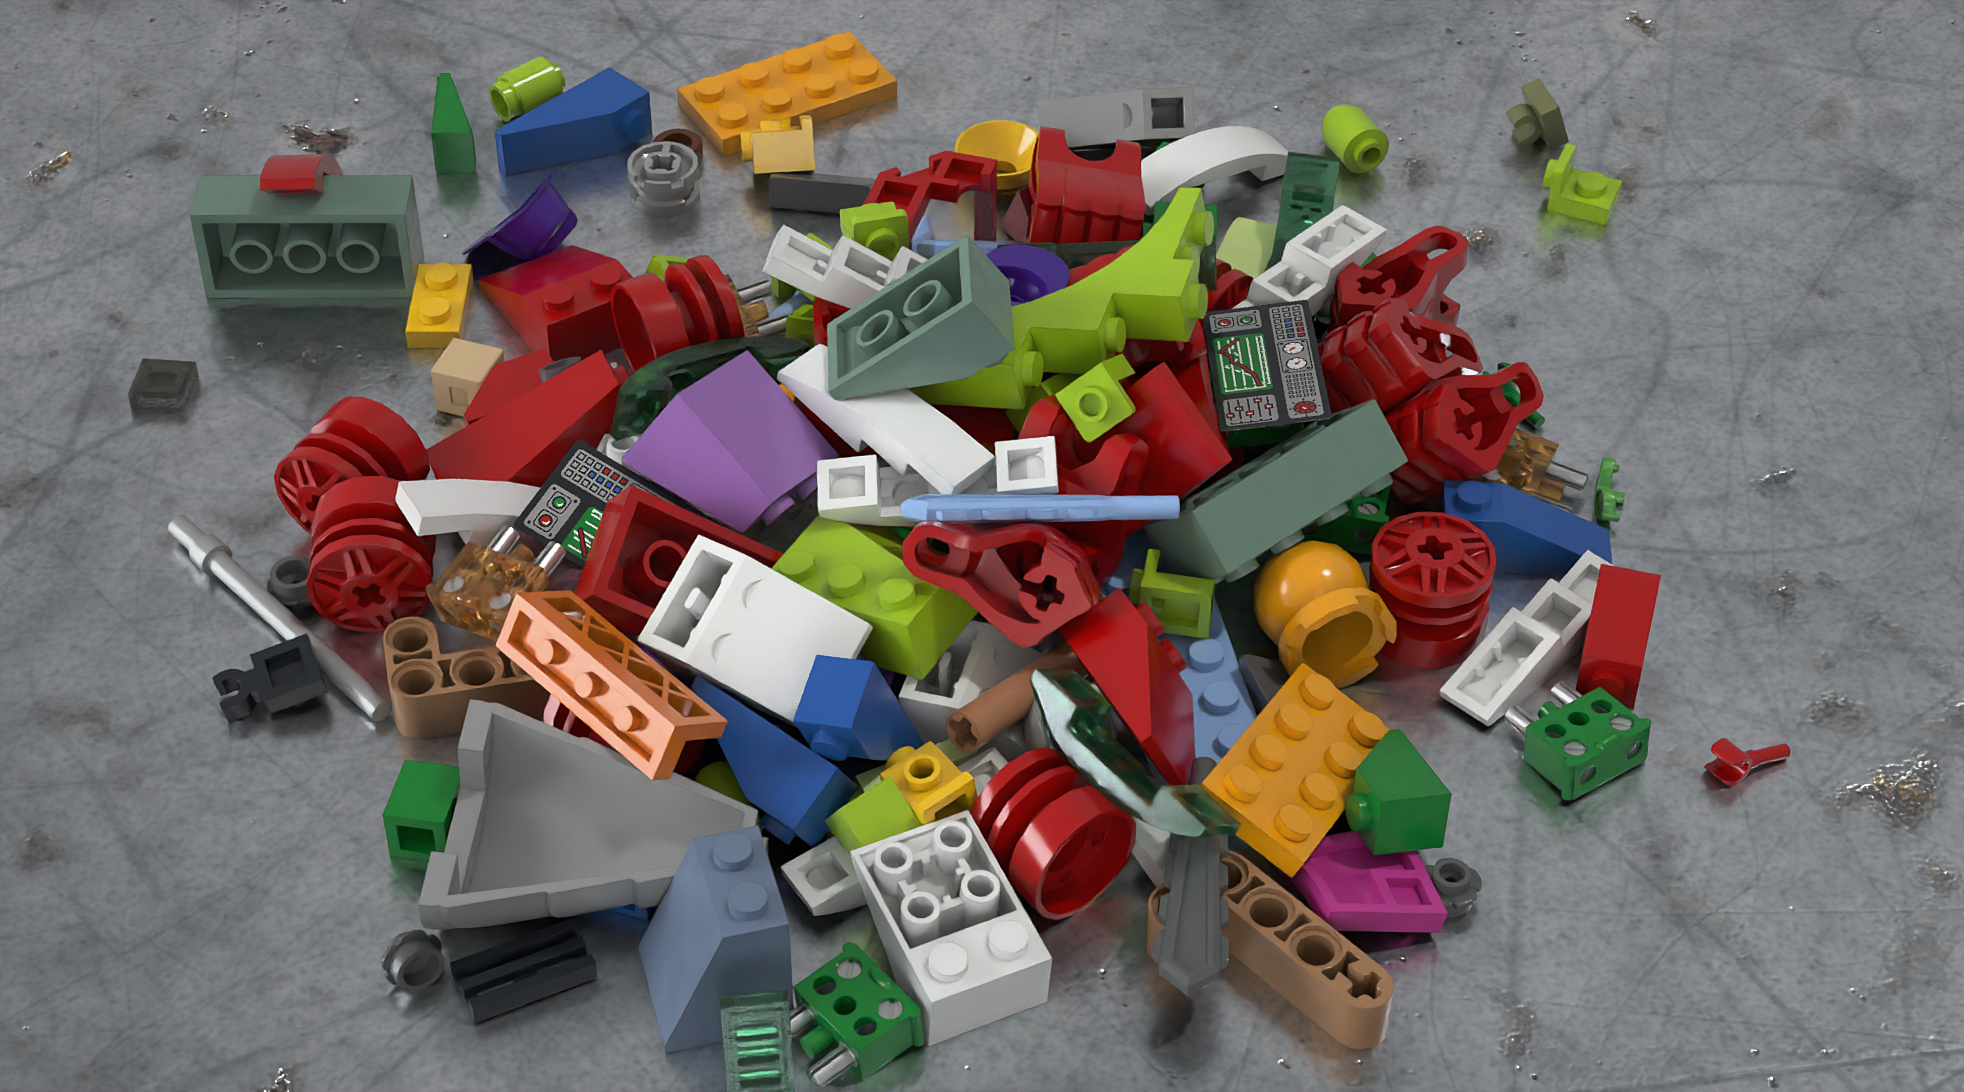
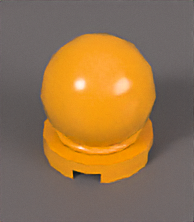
(1322, 612)

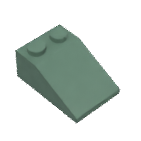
(924, 327)

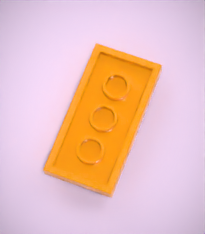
(809, 80)
(1295, 768)

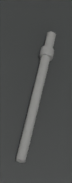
(215, 559)

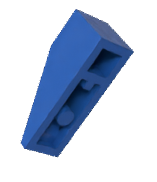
(577, 125)
(1524, 529)
(852, 712)
(778, 772)

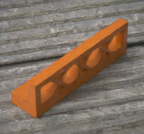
(606, 680)

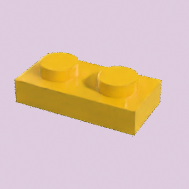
(439, 305)

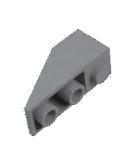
(1129, 115)

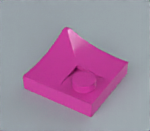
(1367, 890)

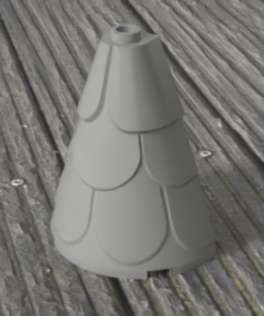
(560, 826)

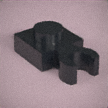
(280, 678)

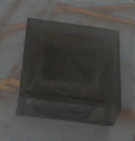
(163, 385)

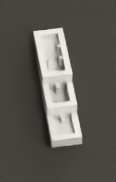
(1316, 259)
(837, 275)
(893, 424)
(466, 506)
(1527, 645)

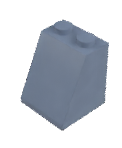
(715, 937)

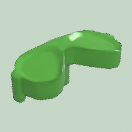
(1604, 498)

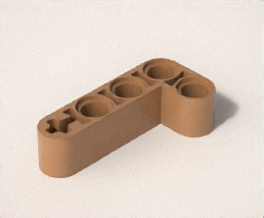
(434, 689)
(1298, 956)

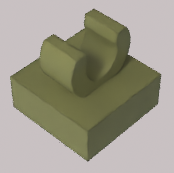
(1540, 117)

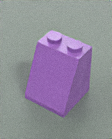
(733, 446)

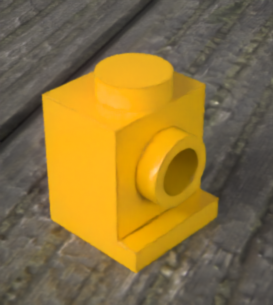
(779, 146)
(930, 782)

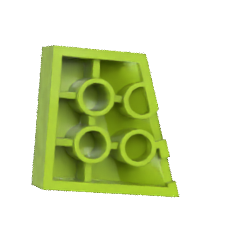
(865, 575)

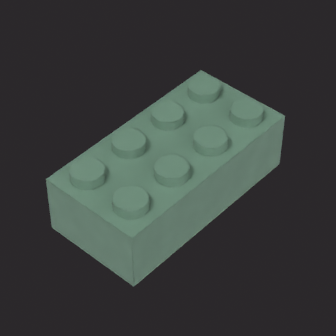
(332, 244)
(1279, 495)

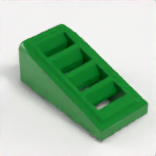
(451, 130)

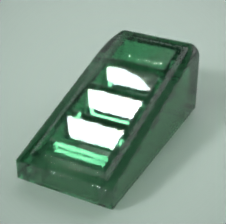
(758, 1055)

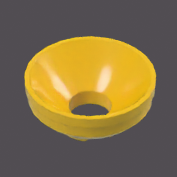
(1008, 143)

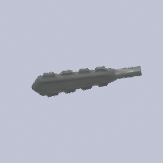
(1193, 912)

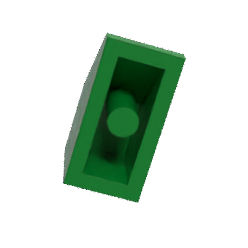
(1398, 799)

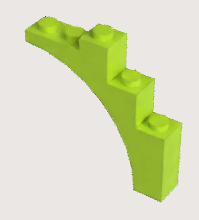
(1140, 295)

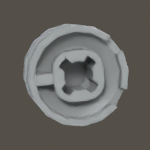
(663, 179)

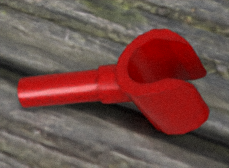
(1734, 764)

